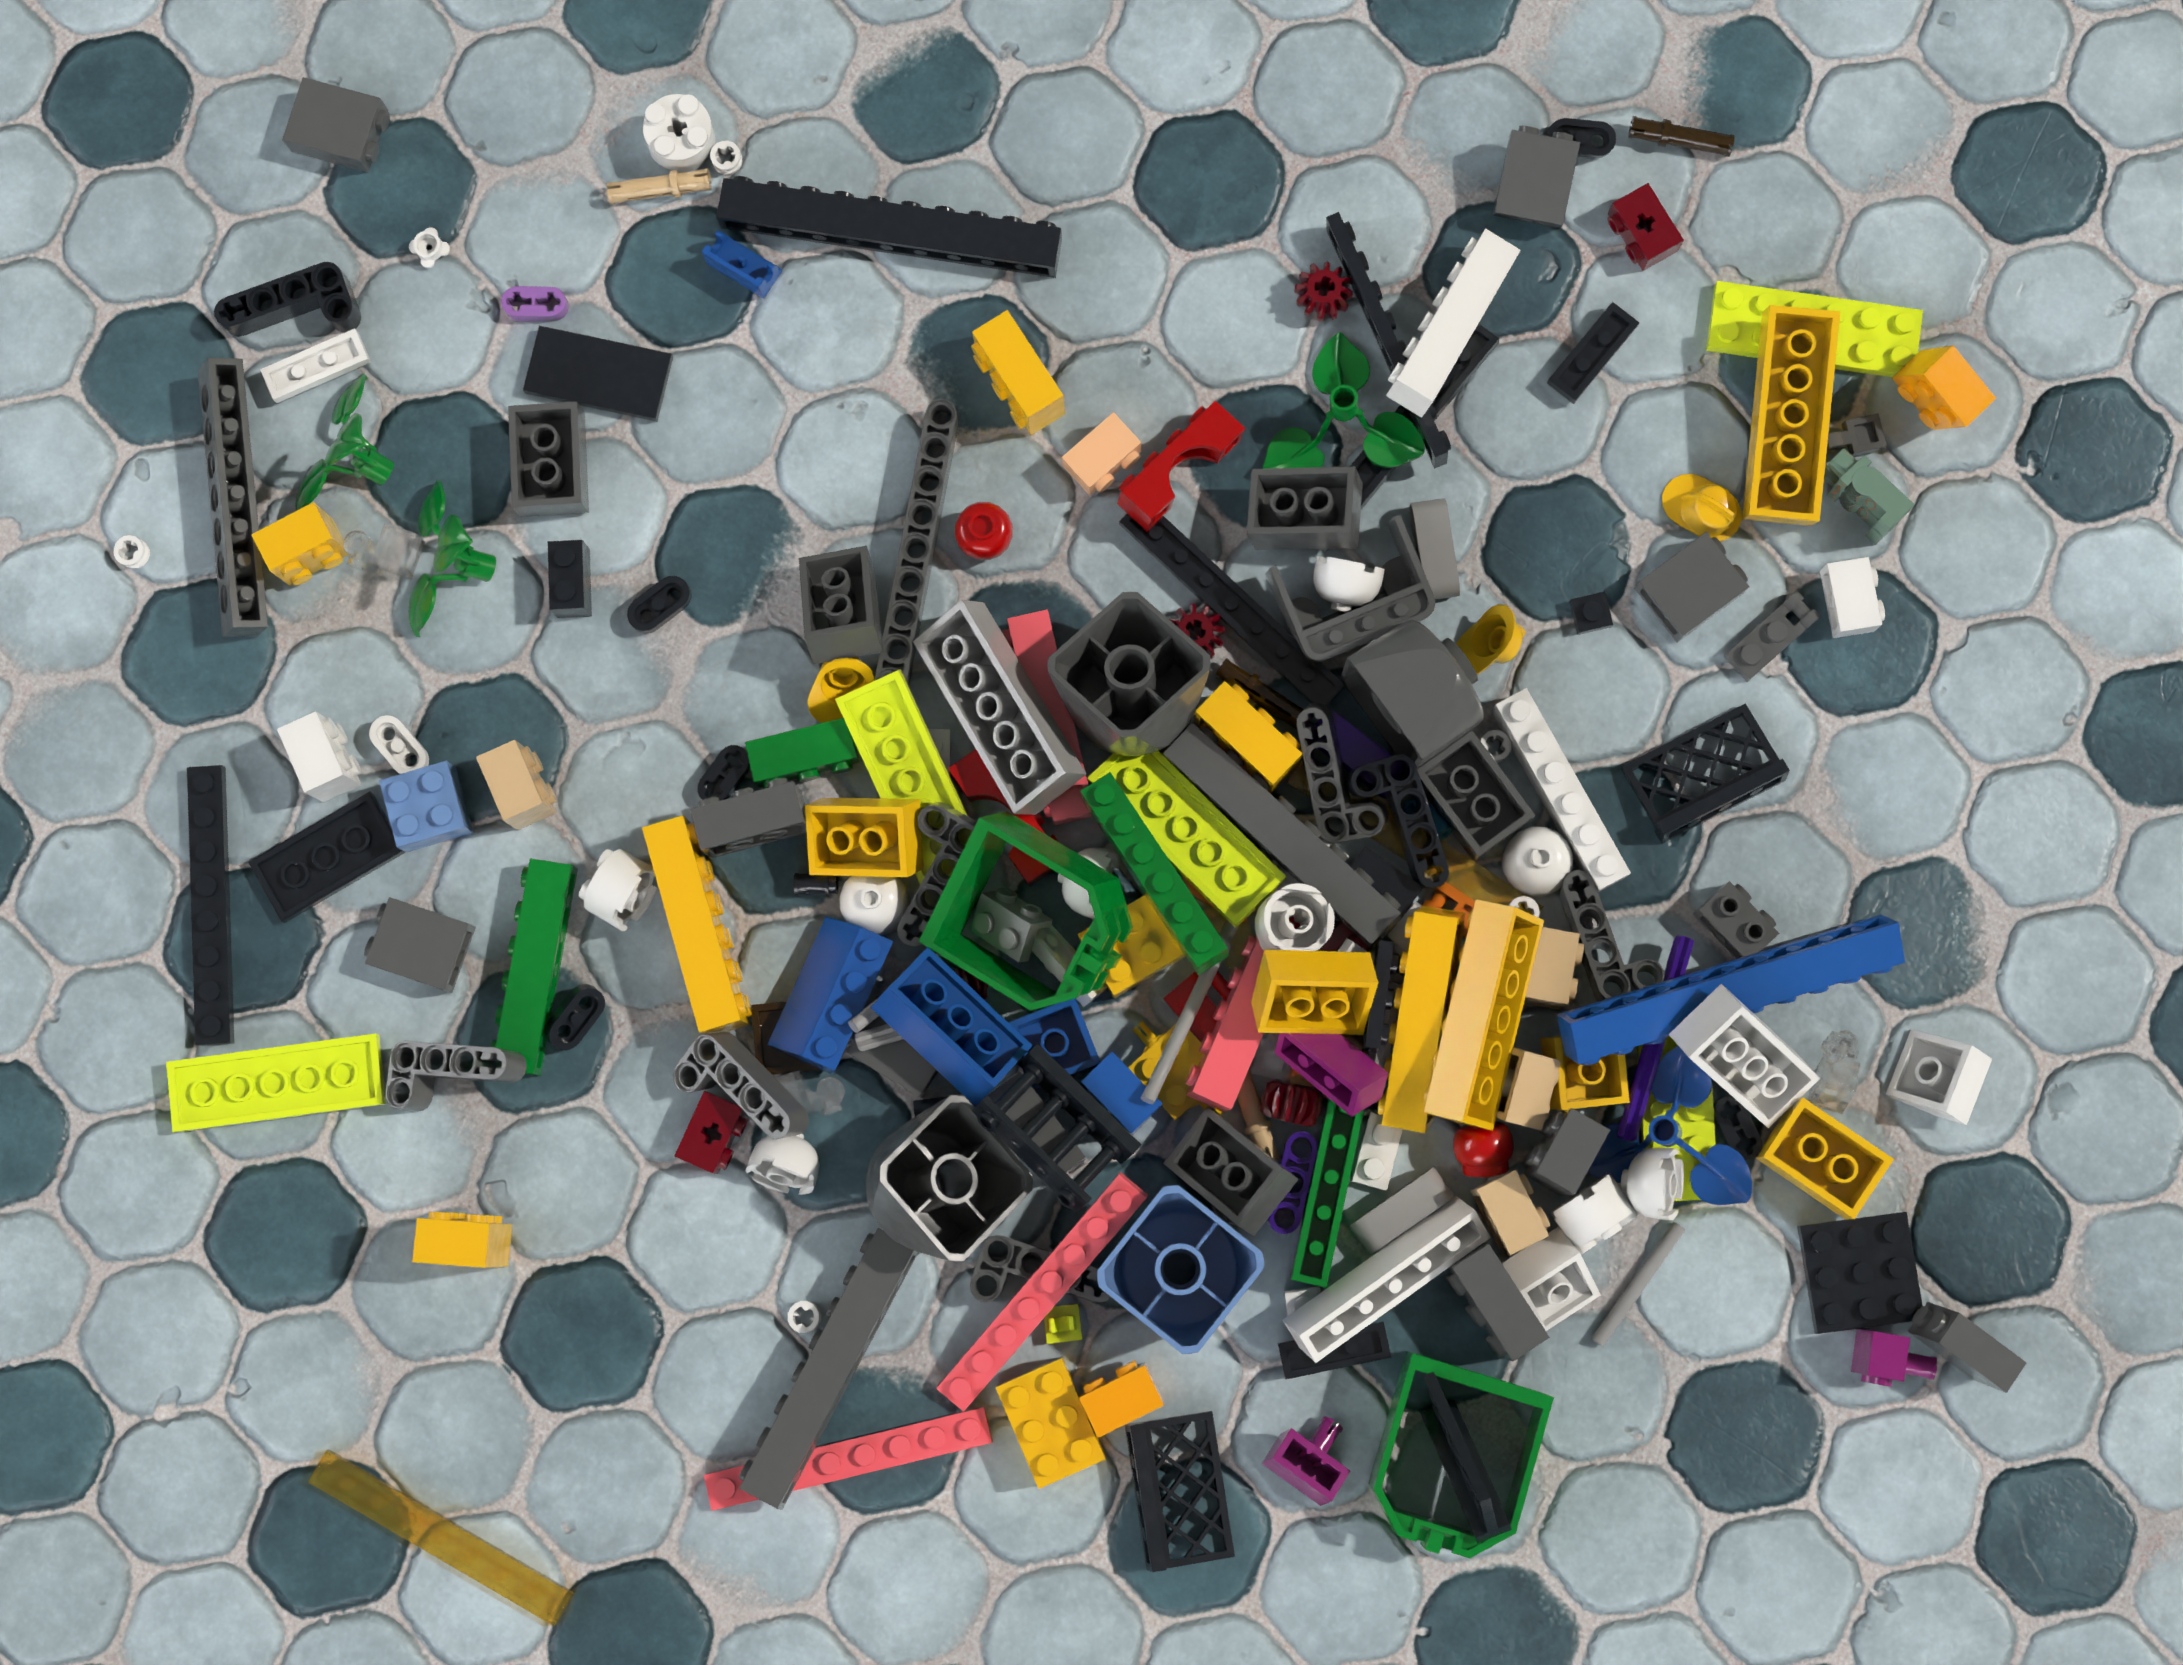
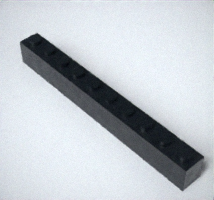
(889, 226)

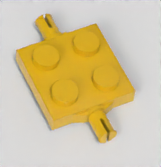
(1174, 1088)

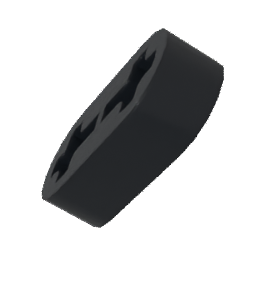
(717, 770)
(1744, 1124)

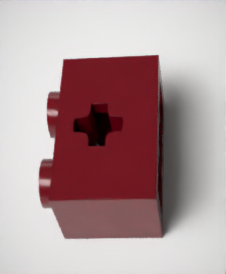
(1644, 210)
(695, 1142)

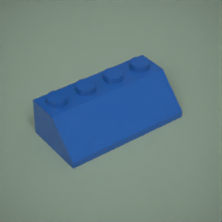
(829, 993)
(951, 1026)

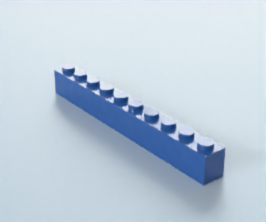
(1755, 980)

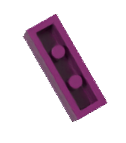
(1334, 1068)

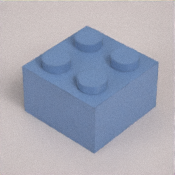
(426, 806)

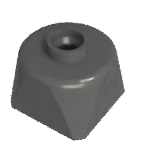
(1130, 677)
(1415, 690)
(944, 1181)

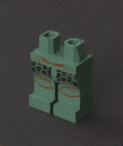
(1866, 493)

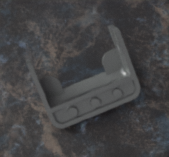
(1405, 599)

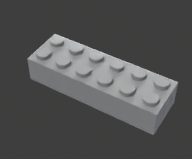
(999, 707)

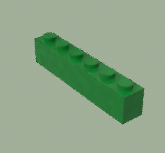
(1154, 873)
(535, 960)
(1326, 1196)

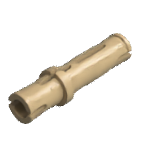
(658, 186)
(1257, 1126)

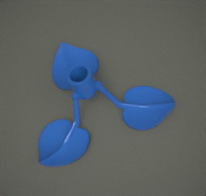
(1720, 1176)

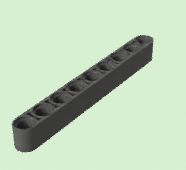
(914, 534)

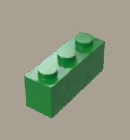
(802, 753)

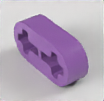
(534, 295)

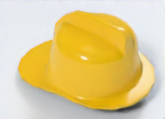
(1701, 506)
(1492, 638)
(833, 681)

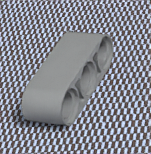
(1435, 546)
(1401, 1210)

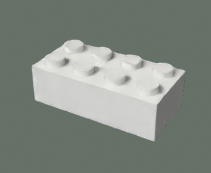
(1744, 1056)

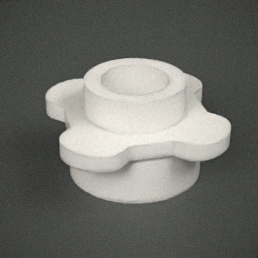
(420, 243)

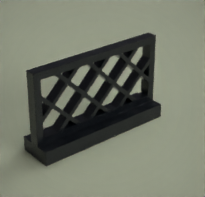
(1719, 799)
(1463, 1465)
(1148, 1496)

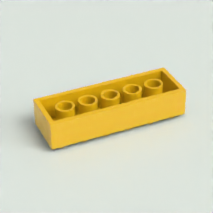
(1791, 415)
(696, 926)
(1422, 1004)
(1483, 1014)

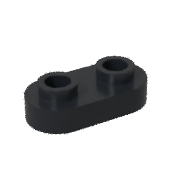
(1583, 132)
(657, 601)
(575, 1017)

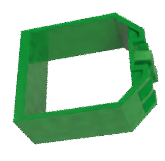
(966, 884)
(1436, 1533)

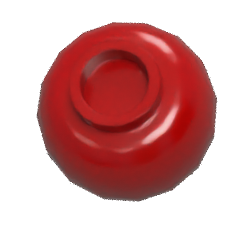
(983, 531)
(1482, 1150)

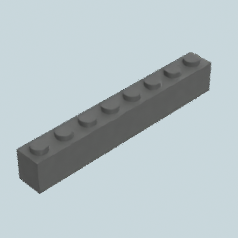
(1282, 835)
(828, 1370)

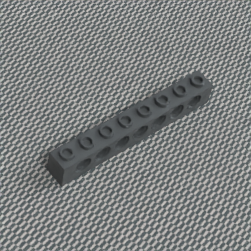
(232, 497)

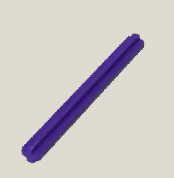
(1651, 1054)

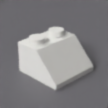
(1939, 1076)
(1552, 1278)

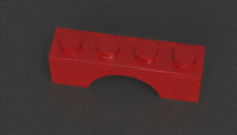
(1208, 437)
(979, 784)

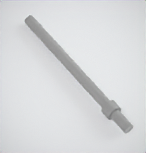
(1185, 1021)

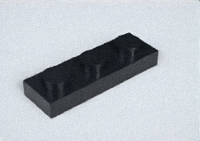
(1593, 352)
(1384, 964)
(1364, 1347)

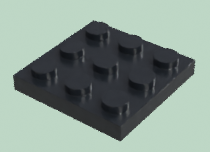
(1860, 1272)

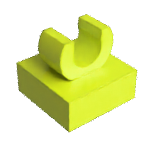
(1063, 1324)

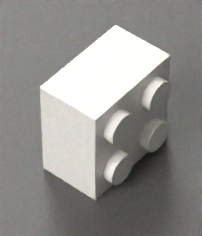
(320, 756)

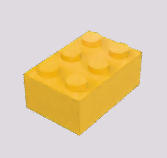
(1017, 373)
(1249, 734)
(864, 837)
(1145, 952)
(1314, 992)
(1824, 1158)
(462, 1240)
(1050, 1422)

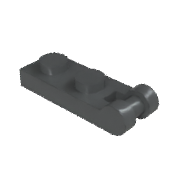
(1770, 637)

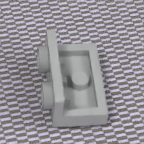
(1008, 922)

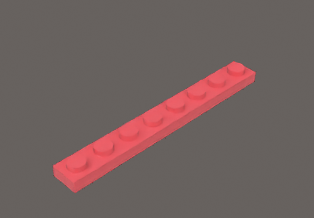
(1042, 1291)
(868, 1454)

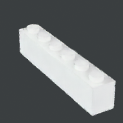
(1453, 322)
(1560, 789)
(1386, 1278)

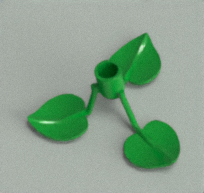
(1341, 373)
(348, 441)
(452, 547)

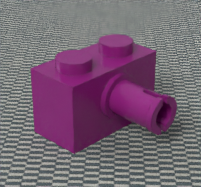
(1886, 1358)
(1306, 1462)

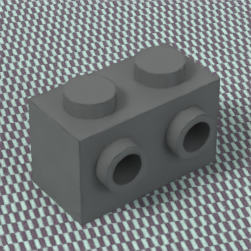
(1736, 921)

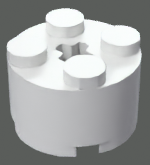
(670, 116)
(619, 888)
(1308, 909)
(1594, 1213)

